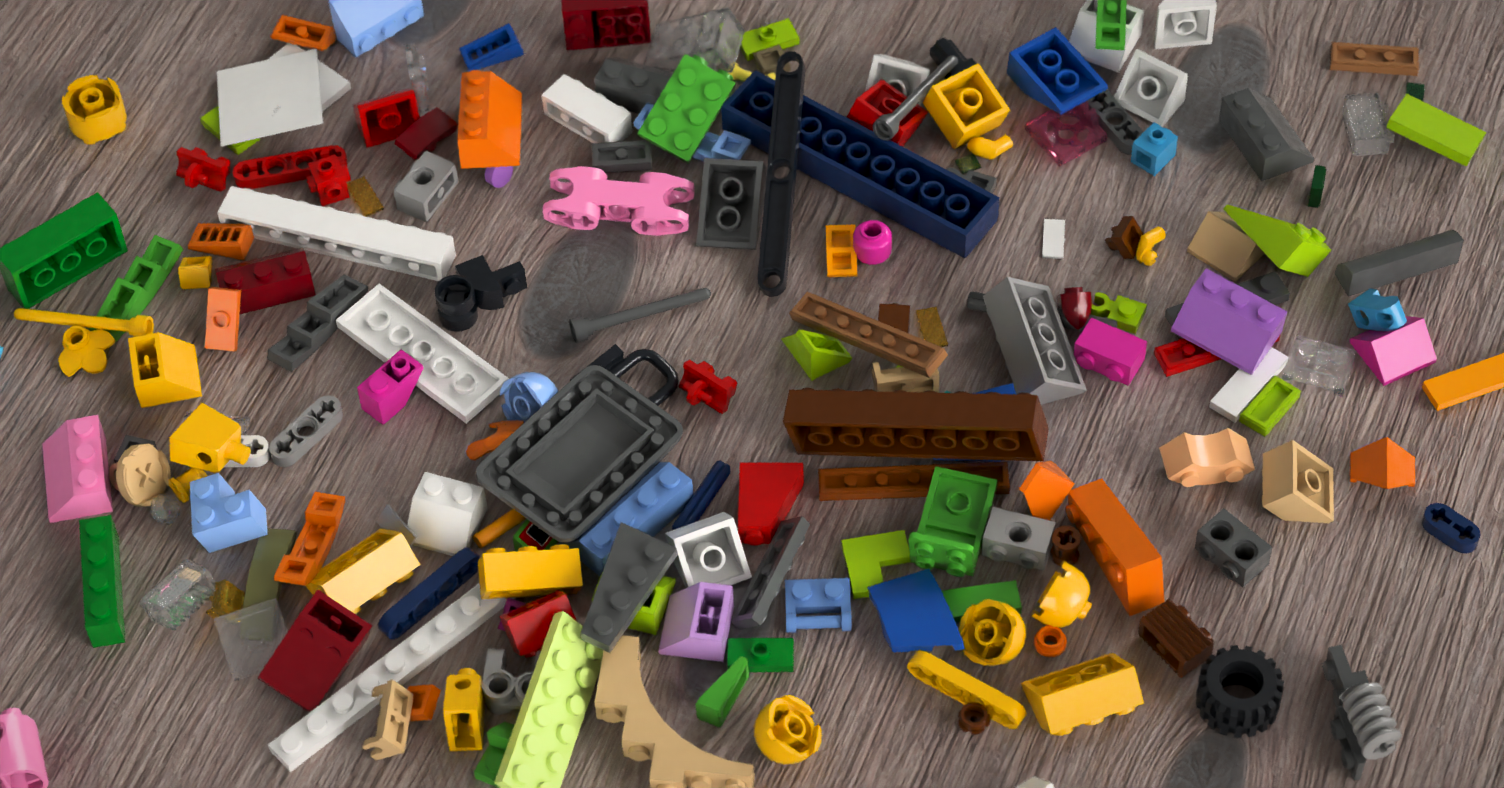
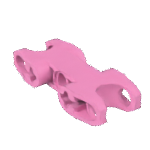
(597, 199)

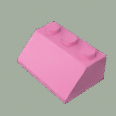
(77, 470)

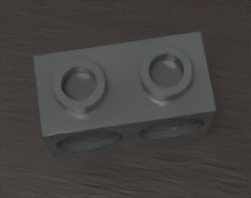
(1237, 543)

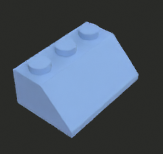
(366, 23)

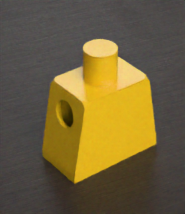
(208, 441)
(464, 695)

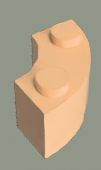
(1207, 458)

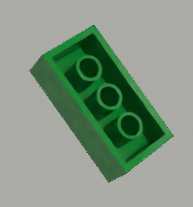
(61, 251)

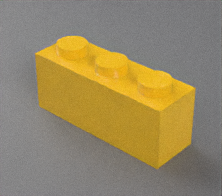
(529, 572)

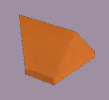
(1383, 465)
(1045, 489)

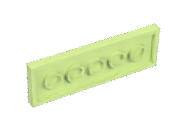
(551, 709)

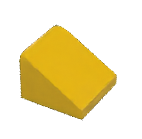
(195, 272)

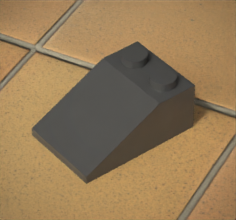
(731, 203)

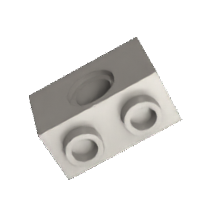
(425, 186)
(1008, 526)

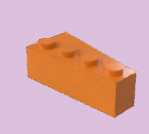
(1118, 546)

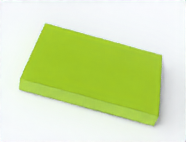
(1436, 130)

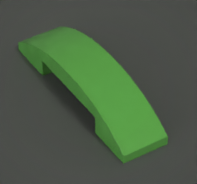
(1111, 24)

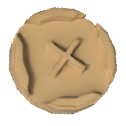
(140, 474)

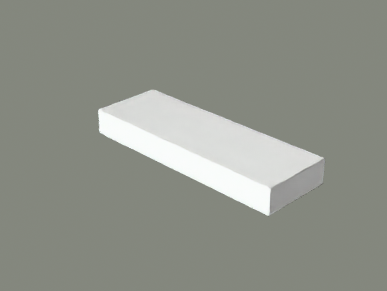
(1243, 387)

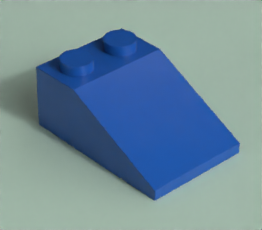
(1054, 72)

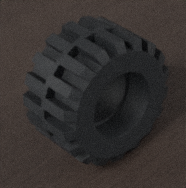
(1243, 669)

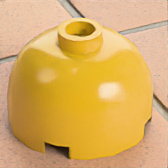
(1064, 598)
(992, 633)
(787, 731)

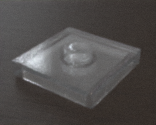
(251, 637)

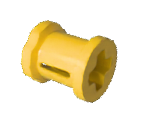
(181, 485)

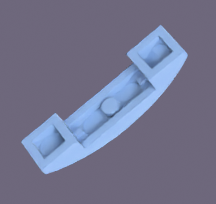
(713, 146)

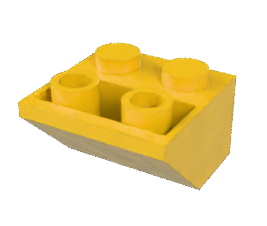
(163, 369)

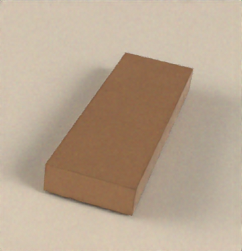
(1374, 58)

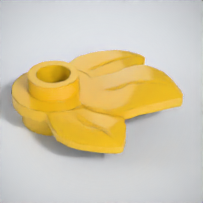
(85, 354)

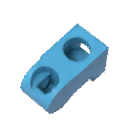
(1381, 311)

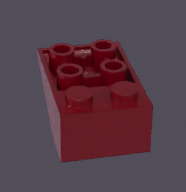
(605, 23)
(315, 651)

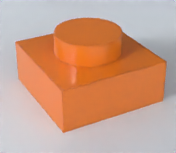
(424, 701)

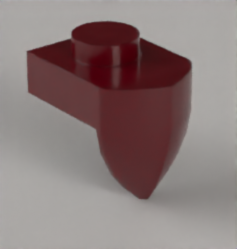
(1075, 306)

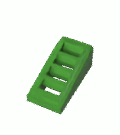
(720, 697)

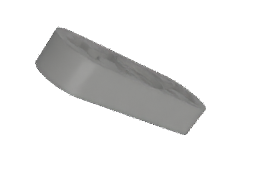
(303, 444)

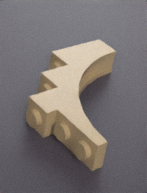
(647, 736)

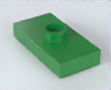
(763, 653)

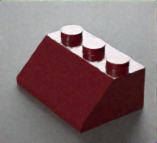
(269, 280)

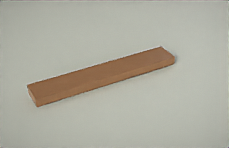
(868, 334)

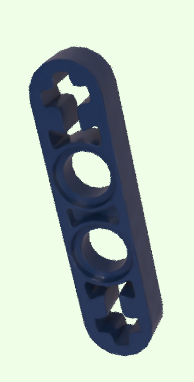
(429, 593)

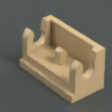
(903, 379)
(392, 720)

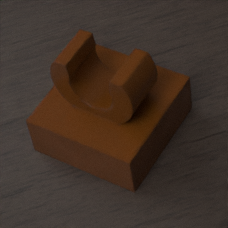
(1125, 237)

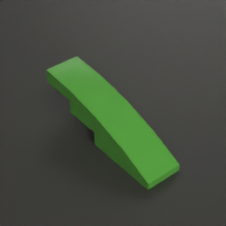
(141, 282)

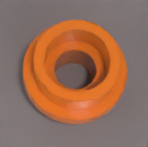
(1052, 634)

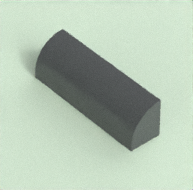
(1400, 262)

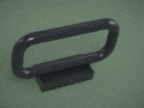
(617, 365)

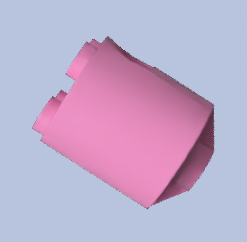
(20, 752)

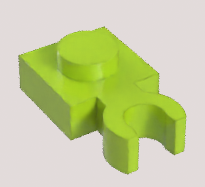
(1124, 310)

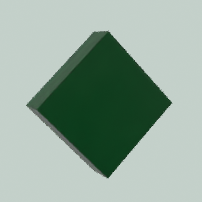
(1317, 186)

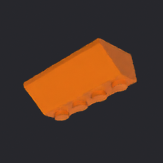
(488, 121)

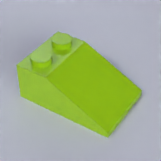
(1286, 244)

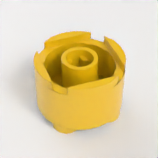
(94, 109)

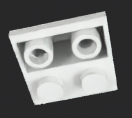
(1084, 36)

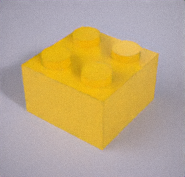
(966, 106)

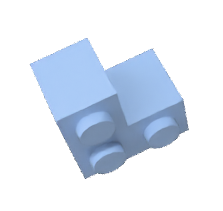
(222, 516)

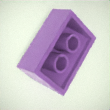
(1229, 321)

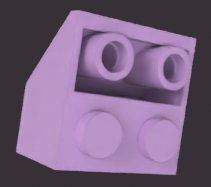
(698, 622)

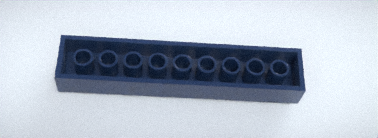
(870, 169)

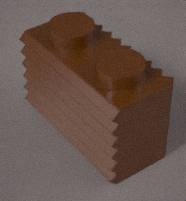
(1176, 637)

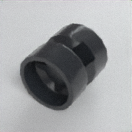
(456, 303)

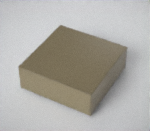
(767, 60)

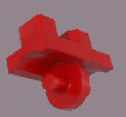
(200, 169)
(706, 387)

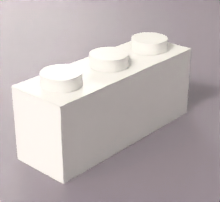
(586, 111)

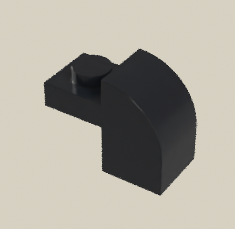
(492, 286)

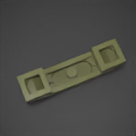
(264, 564)

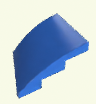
(915, 613)

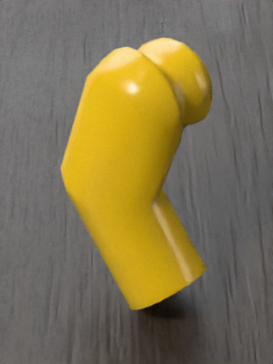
(989, 149)
(1144, 251)

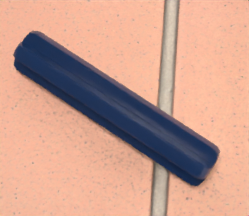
(703, 495)

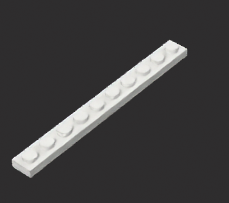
(399, 664)

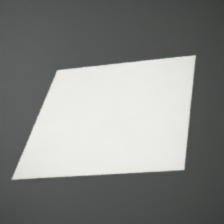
(254, 90)

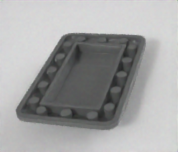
(579, 453)

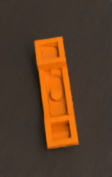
(314, 540)

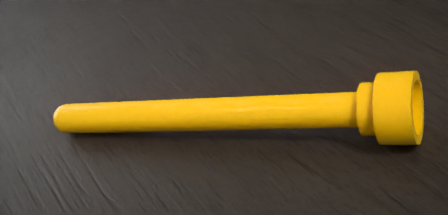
(135, 326)

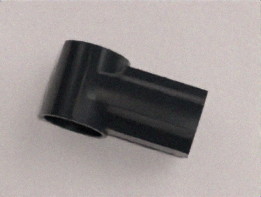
(944, 48)

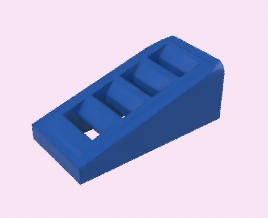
(503, 53)

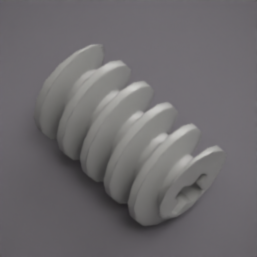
(1371, 720)

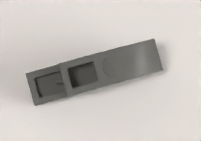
(1339, 672)

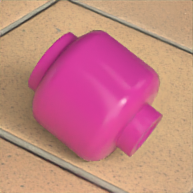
(872, 242)

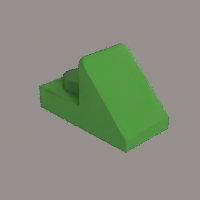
(491, 760)

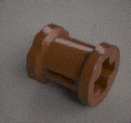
(1061, 542)

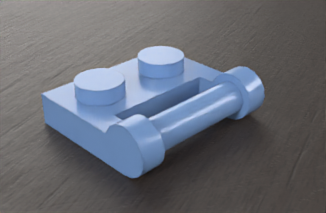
(818, 596)

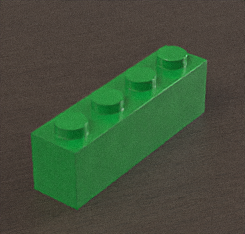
(102, 581)

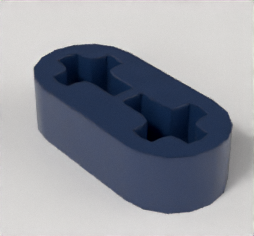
(1451, 528)

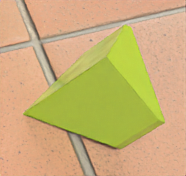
(816, 352)

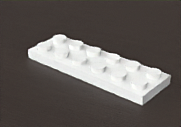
(450, 370)

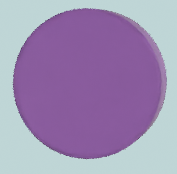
(498, 175)

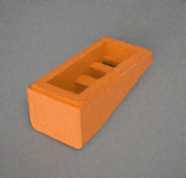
(232, 249)

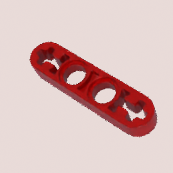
(287, 161)

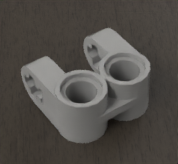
(497, 678)

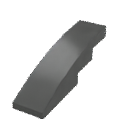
(317, 323)

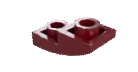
(426, 133)

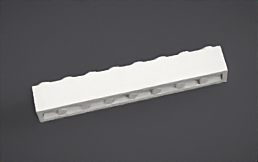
(340, 233)

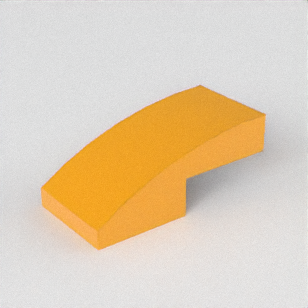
(840, 251)

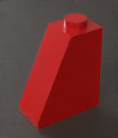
(766, 498)

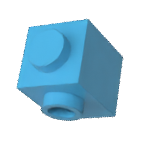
(1154, 148)

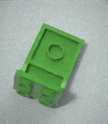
(687, 107)
(953, 522)

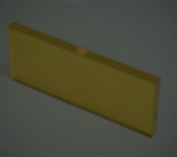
(364, 196)
(931, 326)

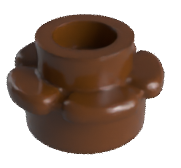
(976, 711)

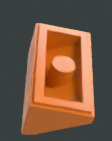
(303, 33)

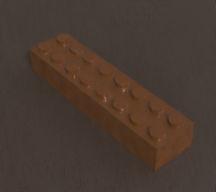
(916, 424)

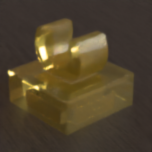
(226, 599)

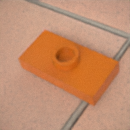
(222, 319)

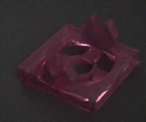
(1048, 140)

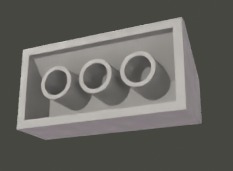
(1033, 340)

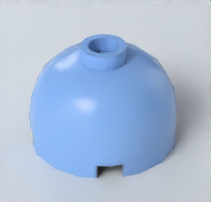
(526, 395)

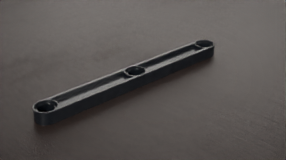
(781, 192)

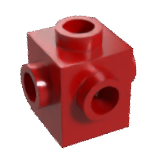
(328, 180)

